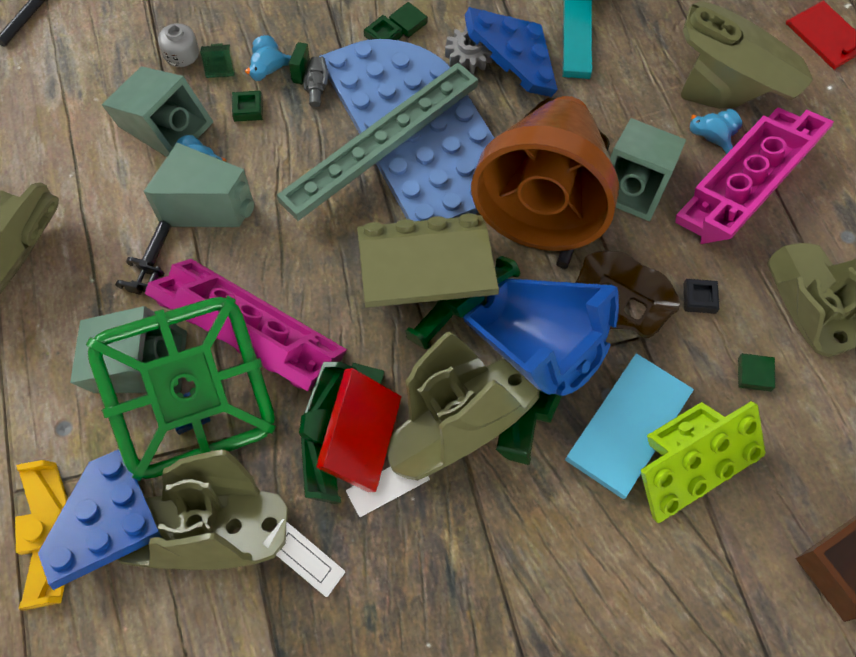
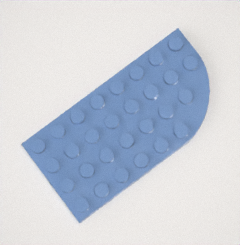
(434, 166)

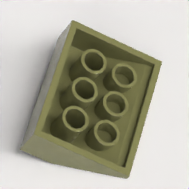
(426, 260)

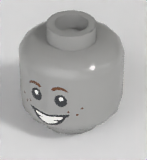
(178, 45)

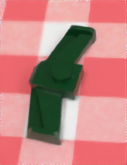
(445, 309)
(313, 427)
(517, 440)

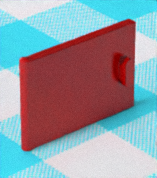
(825, 33)

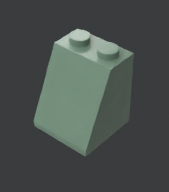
(157, 109)
(644, 165)
(199, 191)
(141, 347)

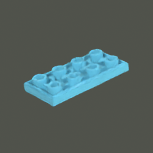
(616, 439)

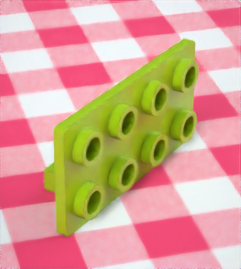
(699, 454)

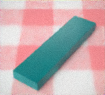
(577, 39)

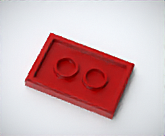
(359, 431)

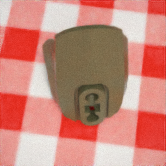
(817, 296)

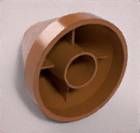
(548, 179)

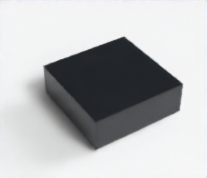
(701, 296)

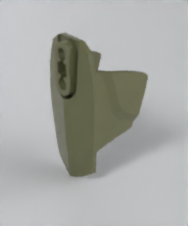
(738, 60)
(22, 225)
(455, 407)
(201, 508)

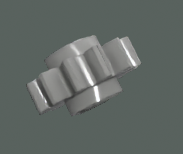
(466, 52)

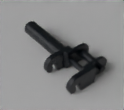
(147, 262)

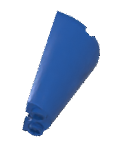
(549, 329)

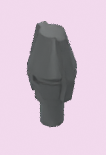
(315, 79)

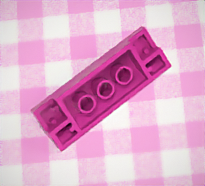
(750, 173)
(277, 338)

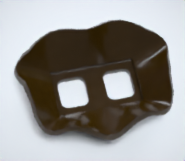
(635, 283)

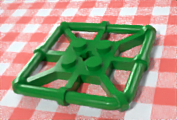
(162, 376)

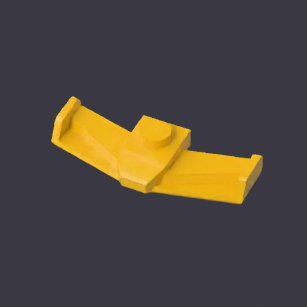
(46, 500)

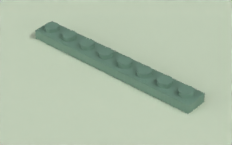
(376, 141)

